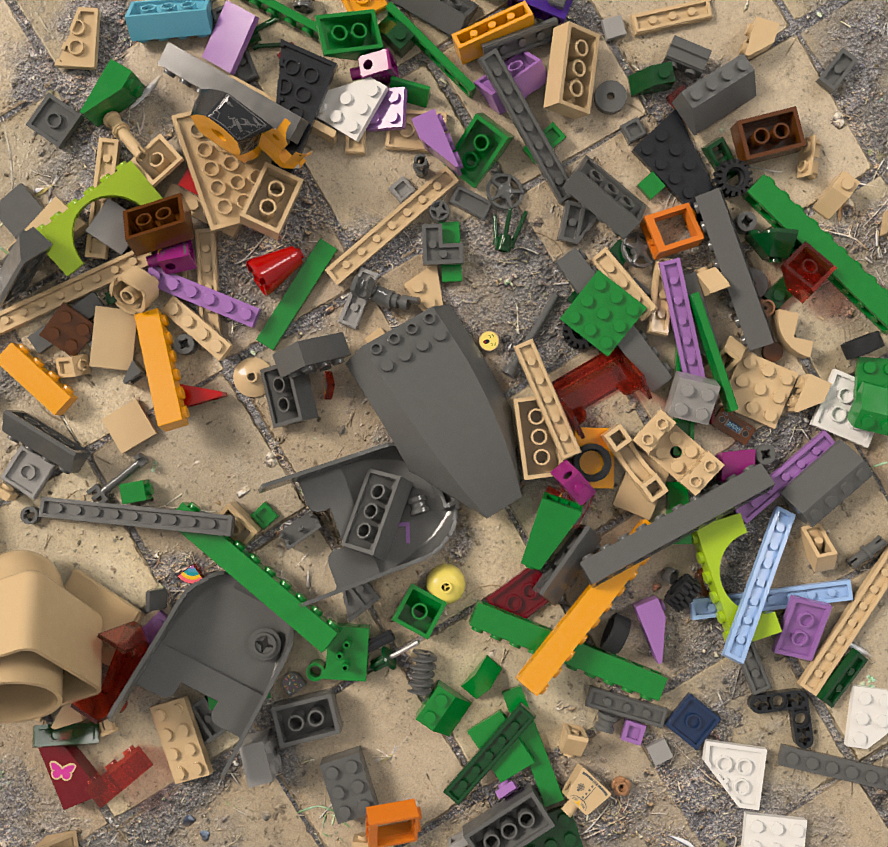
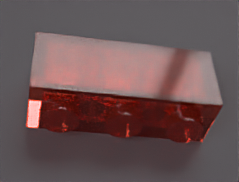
(118, 775)

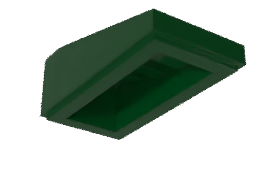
(711, 156)

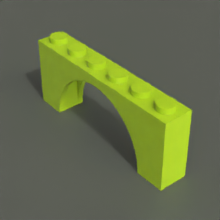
(124, 183)
(710, 546)

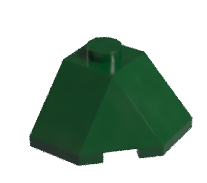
(772, 244)

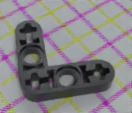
(793, 708)

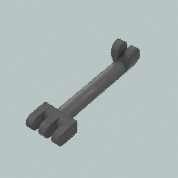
(140, 461)

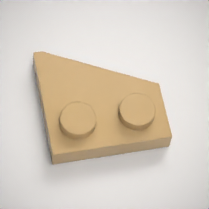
(427, 287)

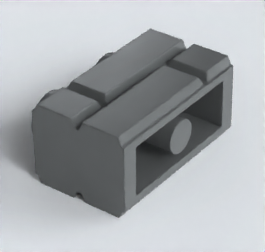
(687, 57)

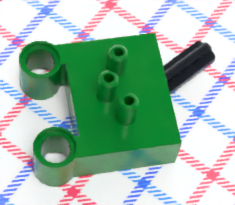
(349, 653)

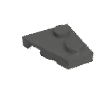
(574, 223)
(359, 599)
(207, 728)

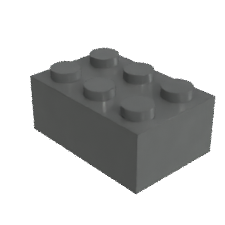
(311, 354)
(307, 717)
(348, 784)

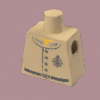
(583, 792)

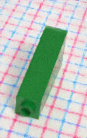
(550, 527)

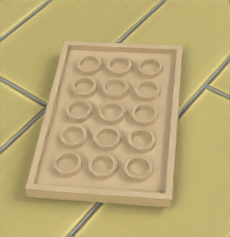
(219, 177)

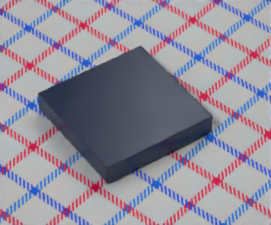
(692, 721)

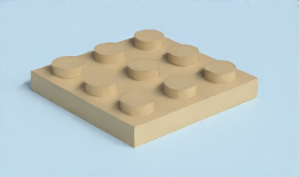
(760, 389)

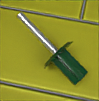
(388, 658)

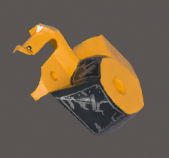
(241, 130)

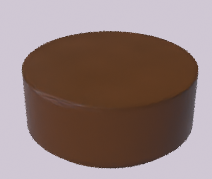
(772, 352)

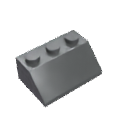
(288, 399)

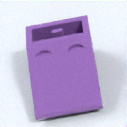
(431, 133)

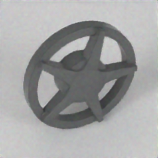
(504, 191)
(637, 250)

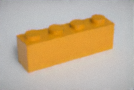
(469, 40)
(37, 379)

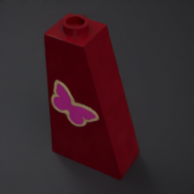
(69, 773)

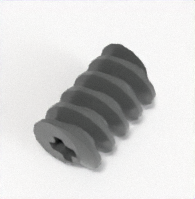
(423, 672)

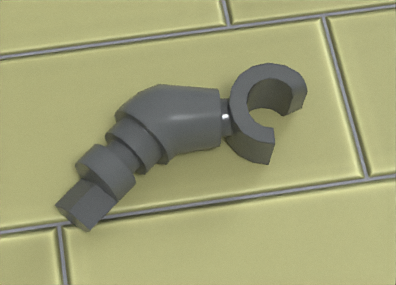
(382, 296)

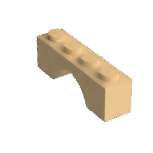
(627, 455)

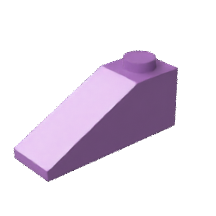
(652, 622)

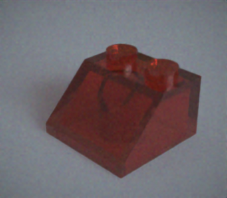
(806, 271)

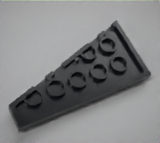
(302, 87)
(674, 160)

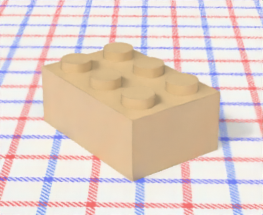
(271, 201)

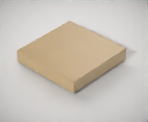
(129, 426)

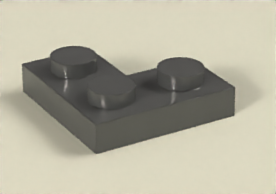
(437, 253)

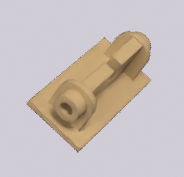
(807, 165)

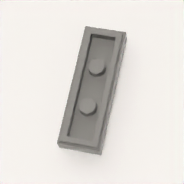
(354, 306)

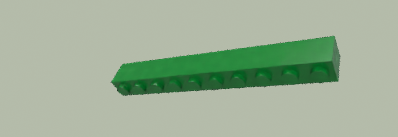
(849, 276)
(265, 585)
(587, 657)

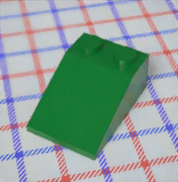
(349, 34)
(113, 92)
(481, 148)

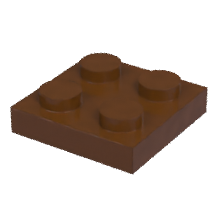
(68, 330)

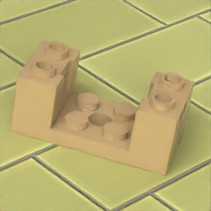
(692, 468)

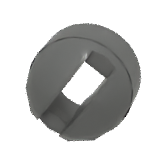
(670, 575)

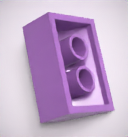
(526, 71)

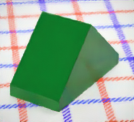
(482, 677)

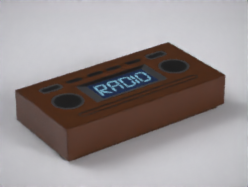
(733, 426)

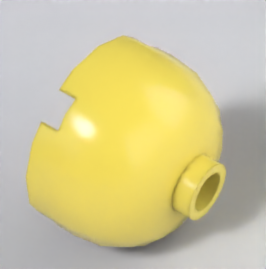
(447, 574)

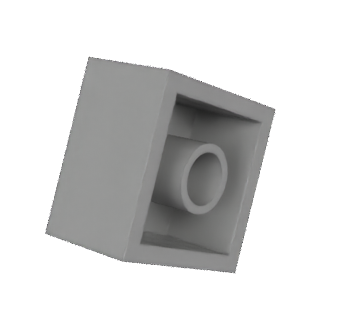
(692, 397)
(260, 758)

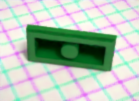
(416, 93)

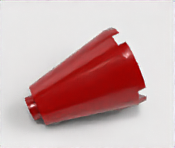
(274, 268)

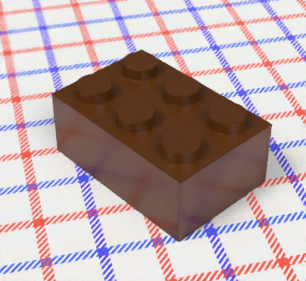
(768, 136)
(158, 224)

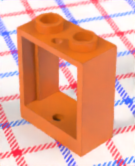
(655, 240)
(394, 833)

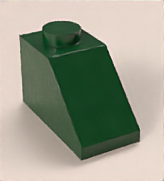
(396, 36)
(652, 79)

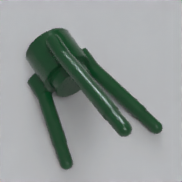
(256, 37)
(503, 242)

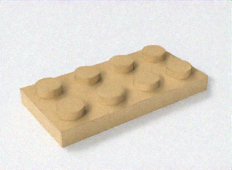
(181, 739)

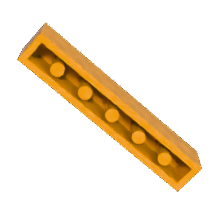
(162, 370)

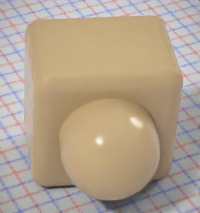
(45, 640)

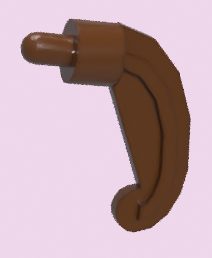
(698, 576)

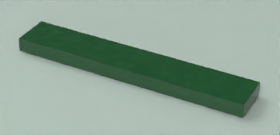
(489, 753)

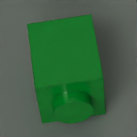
(136, 491)

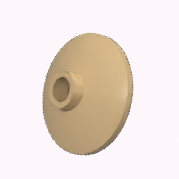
(241, 377)

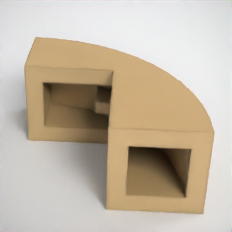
(784, 328)

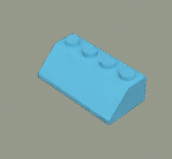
(169, 19)

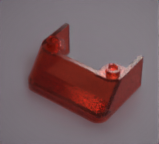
(595, 381)
(130, 648)

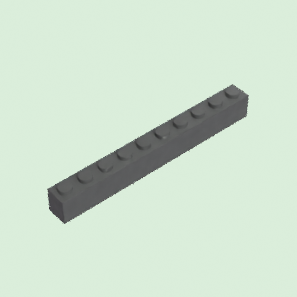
(676, 525)

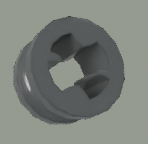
(23, 515)

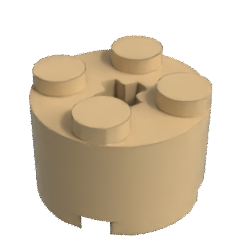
(134, 290)

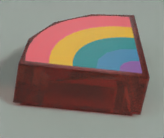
(328, 385)
(191, 574)

